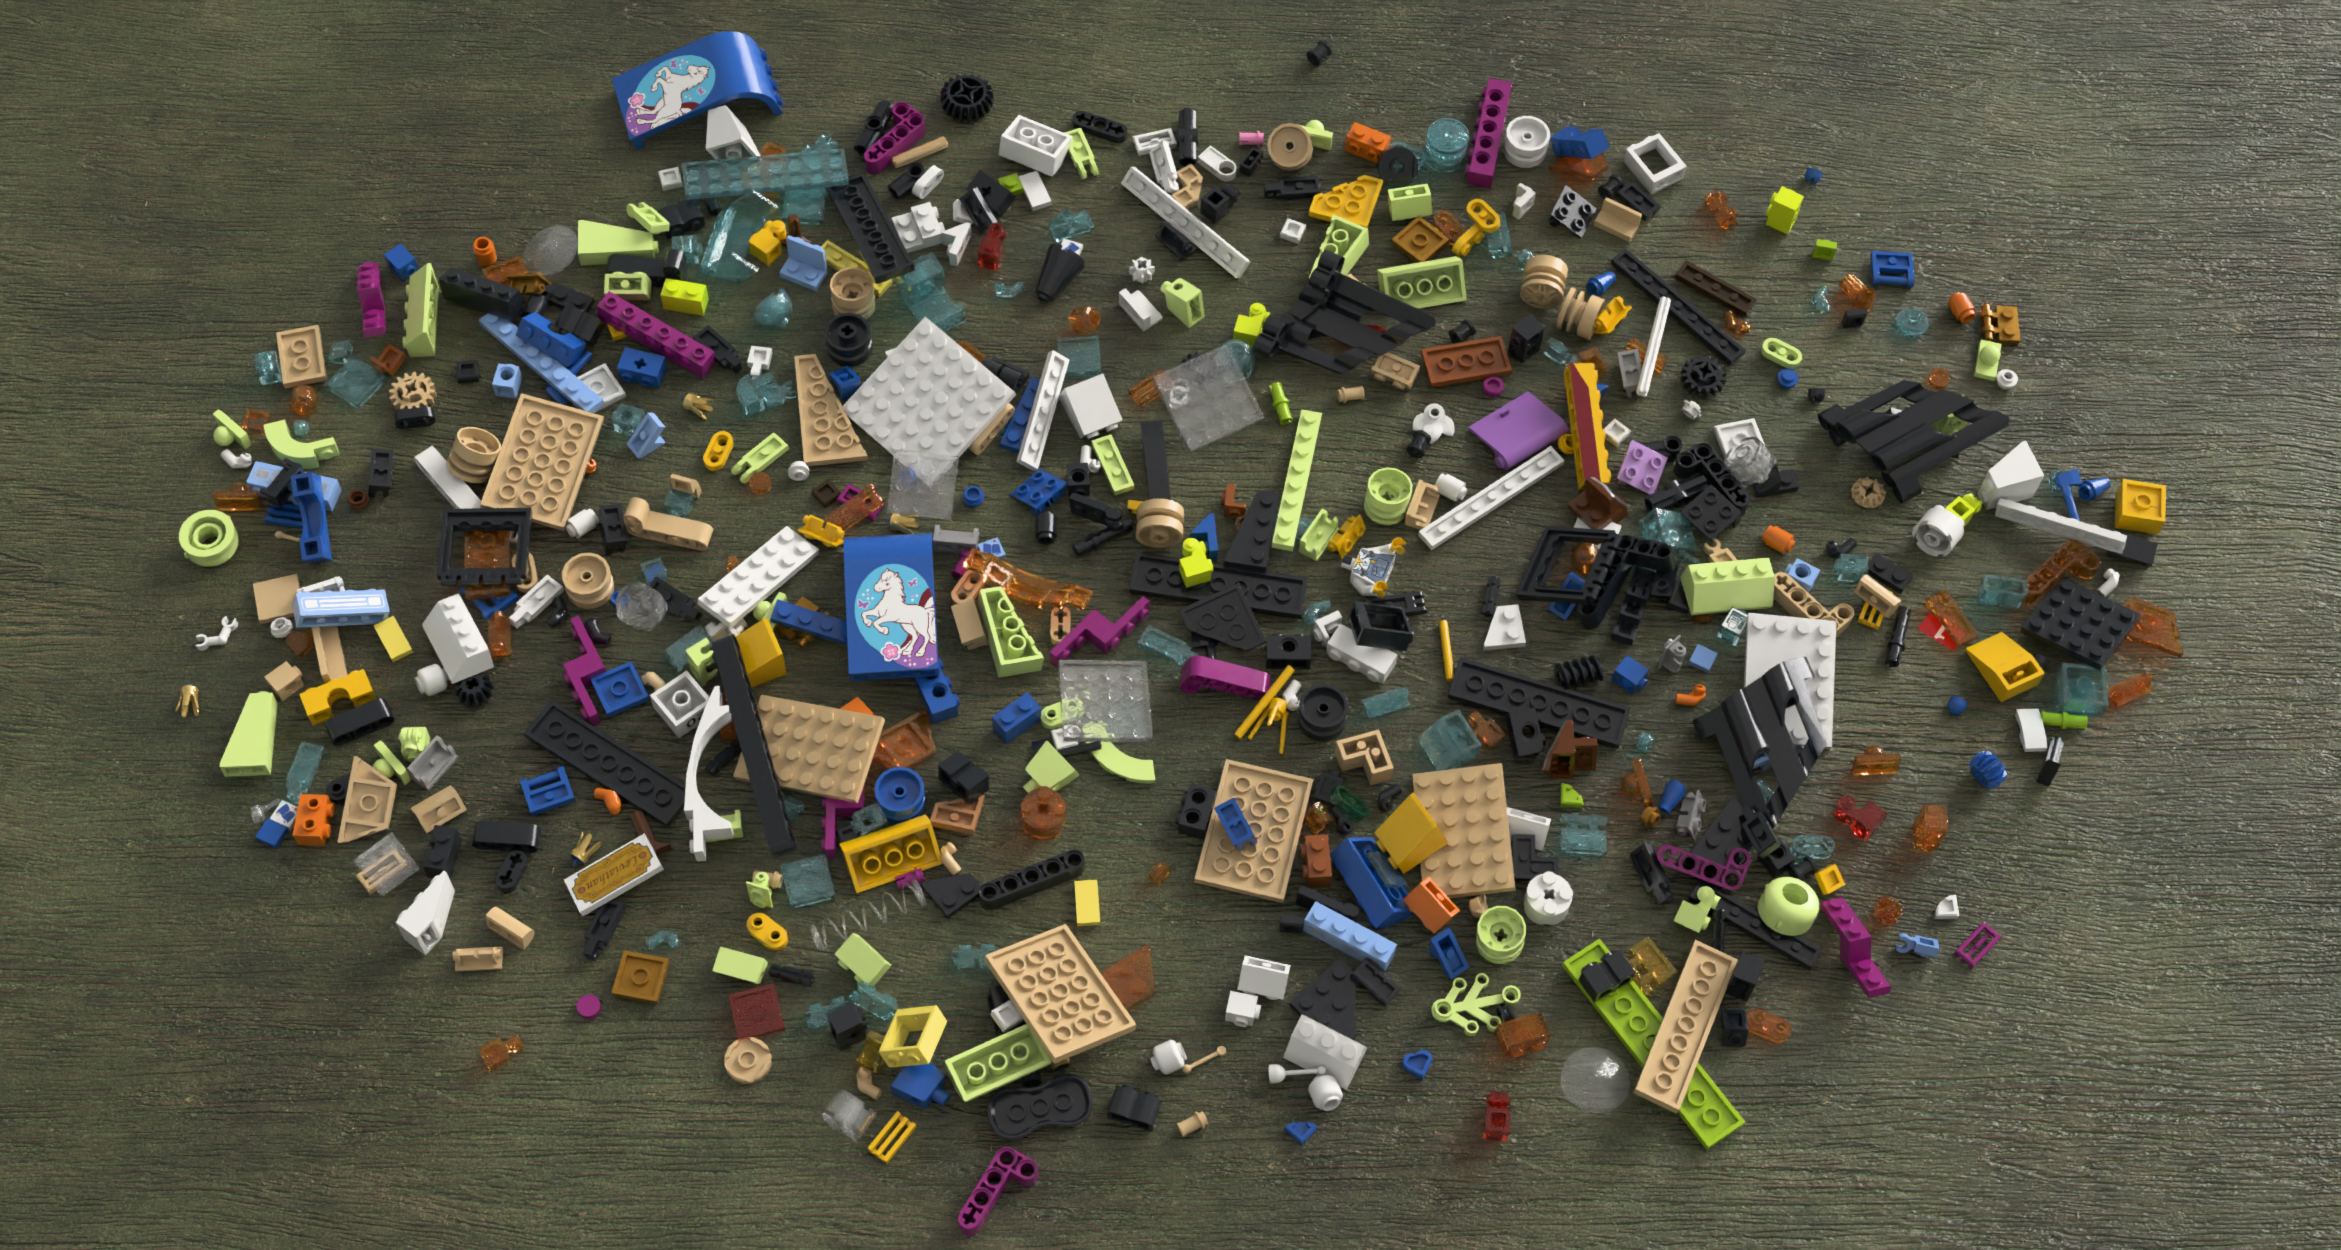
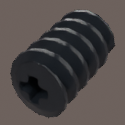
(1577, 671)

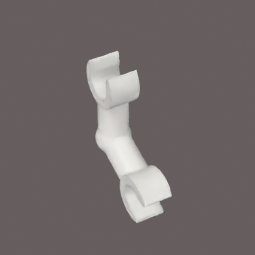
(217, 640)

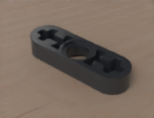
(1106, 134)

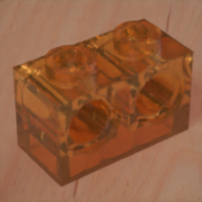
(1930, 827)

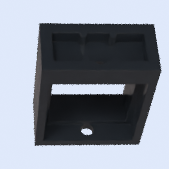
(1366, 613)

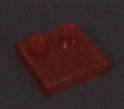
(756, 1012)

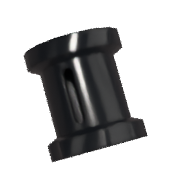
(1318, 53)
(1611, 187)
(1462, 332)
(1418, 444)
(1803, 869)

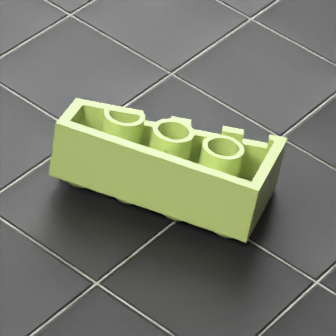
(1345, 240)
(1009, 642)

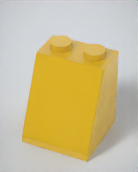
(761, 653)
(1409, 835)

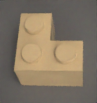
(1365, 751)

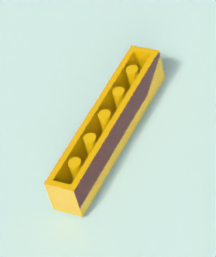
(1586, 423)

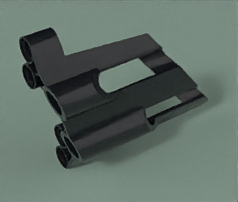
(1332, 308)
(1905, 442)
(1755, 724)

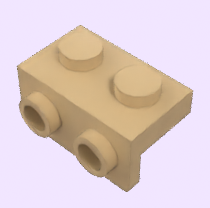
(1396, 370)

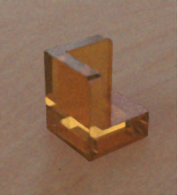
(1593, 356)

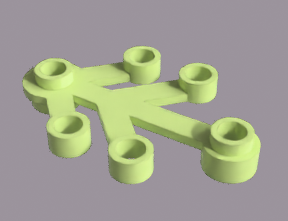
(1472, 1005)

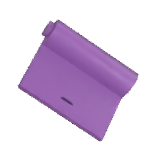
(1519, 430)

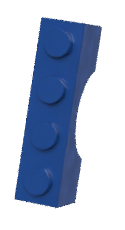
(315, 536)

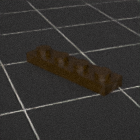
(1715, 288)

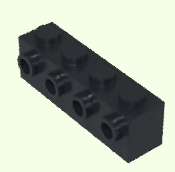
(481, 294)

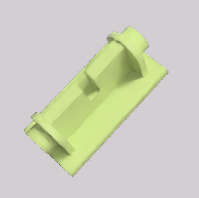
(759, 890)

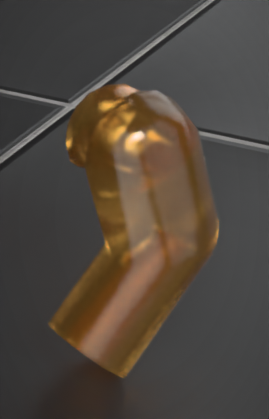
(1736, 325)

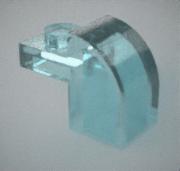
(748, 396)

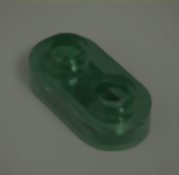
(1349, 803)

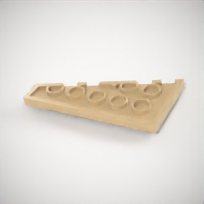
(823, 422)

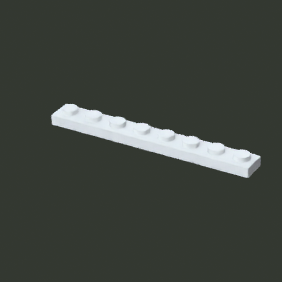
(1185, 222)
(1491, 498)

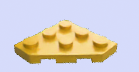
(1349, 201)

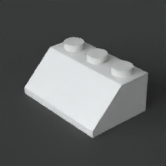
(1034, 145)
(1318, 1045)

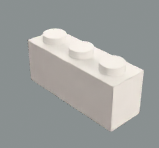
(1370, 661)

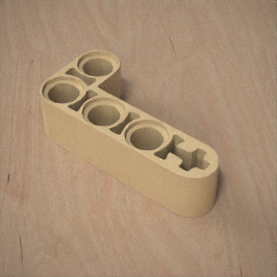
(664, 527)
(1788, 589)

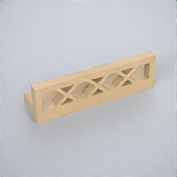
(329, 652)

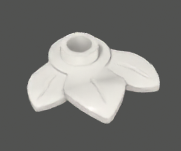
(1434, 424)

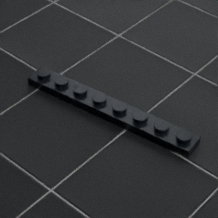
(1679, 307)

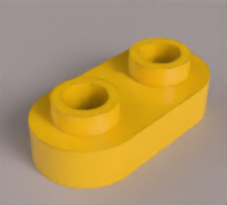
(1484, 217)
(1467, 240)
(717, 452)
(766, 930)

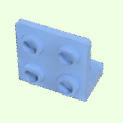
(805, 264)

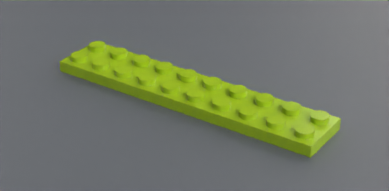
(1636, 1025)

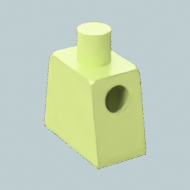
(1184, 301)
(1049, 770)

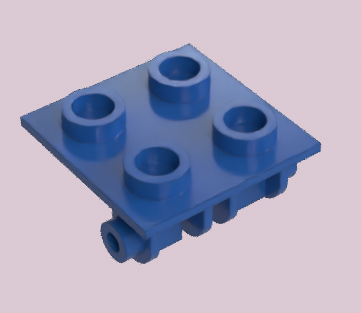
(1040, 491)

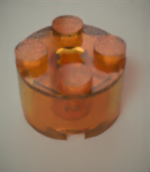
(1043, 813)

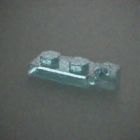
(1165, 645)
(303, 770)

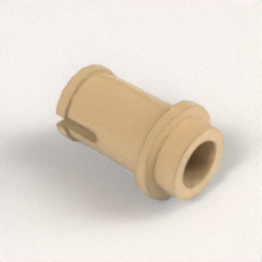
(1350, 394)
(775, 879)
(1192, 1123)

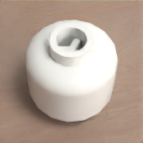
(431, 680)
(1168, 1057)
(1325, 1092)

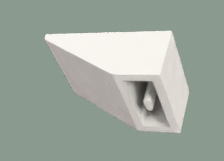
(426, 918)

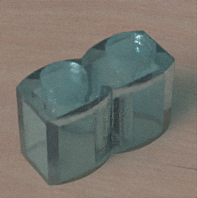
(2000, 591)

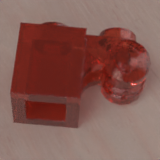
(991, 247)
(1861, 821)
(1497, 1117)

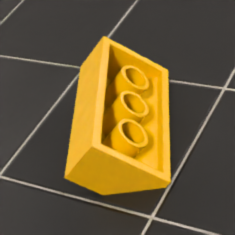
(891, 853)

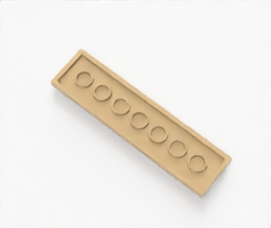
(1685, 1026)

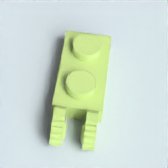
(1081, 153)
(648, 218)
(760, 457)

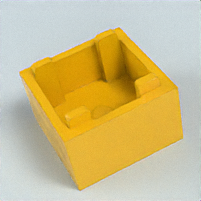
(2140, 506)

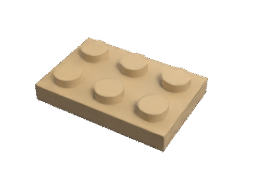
(301, 356)

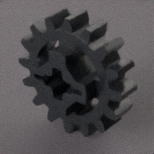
(1713, 379)

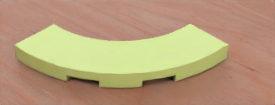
(1123, 765)

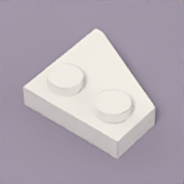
(1505, 629)

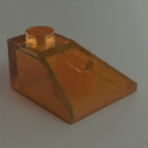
(1581, 167)

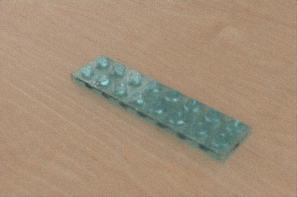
(765, 173)

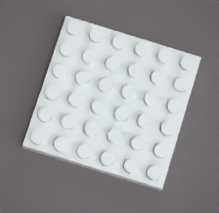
(928, 396)

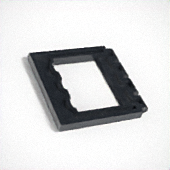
(484, 520)
(1546, 554)

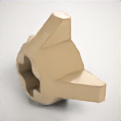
(1478, 905)

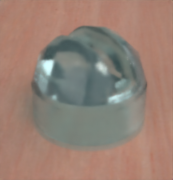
(301, 428)

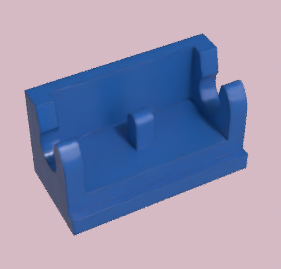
(1235, 824)

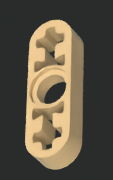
(991, 430)

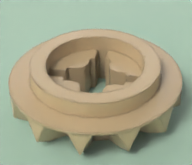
(1873, 499)

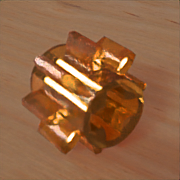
(1888, 911)

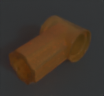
(1860, 294)

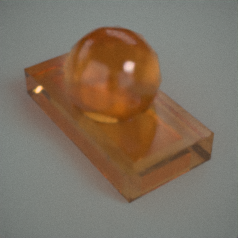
(237, 498)
(1876, 762)
(1635, 784)

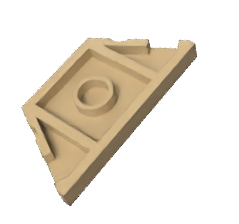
(367, 803)

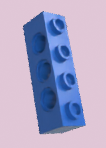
(938, 708)

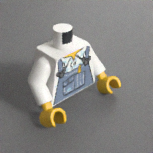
(1373, 567)

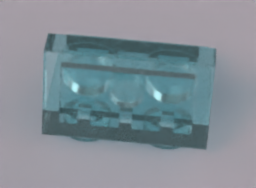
(940, 310)
(1668, 528)

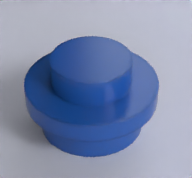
(1787, 378)
(973, 496)

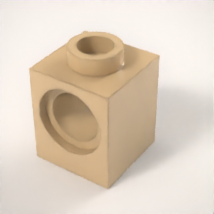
(284, 680)

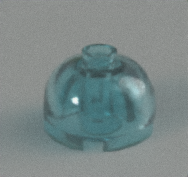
(774, 310)
(1243, 355)

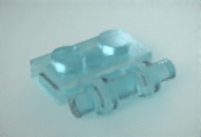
(1582, 840)

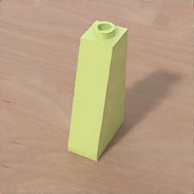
(601, 240)
(252, 739)

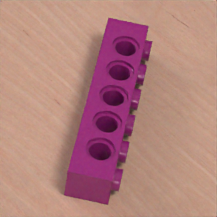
(1489, 133)
(656, 335)

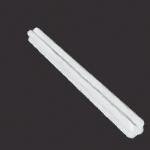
(1653, 346)

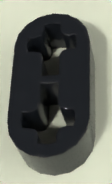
(415, 417)
(507, 869)

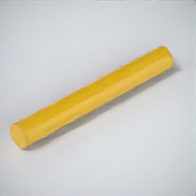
(1446, 649)

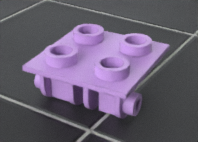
(1641, 468)

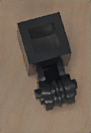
(1217, 202)

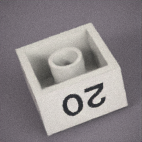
(680, 703)

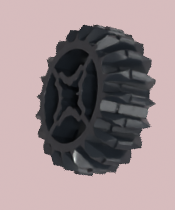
(967, 97)

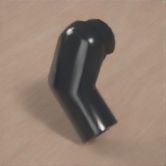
(559, 614)
(594, 632)
(1385, 797)

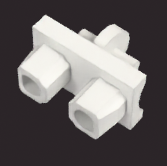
(721, 630)

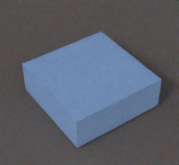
(1702, 658)

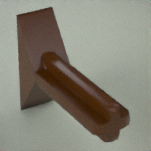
(794, 229)
(641, 826)

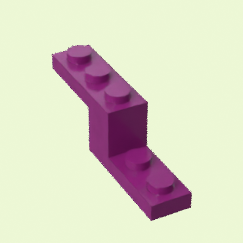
(371, 299)
(1100, 631)
(582, 669)
(834, 809)
(1855, 947)

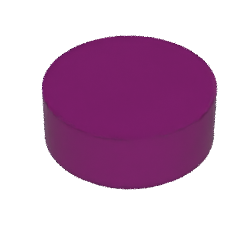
(1493, 387)
(588, 1006)

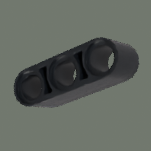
(359, 722)
(506, 836)

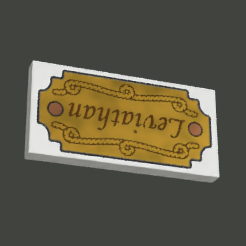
(613, 874)

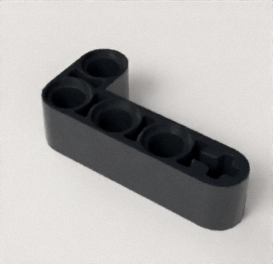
(673, 267)
(1705, 465)

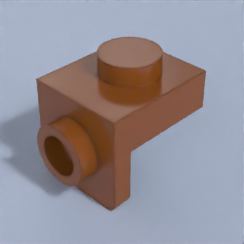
(389, 360)
(1232, 509)

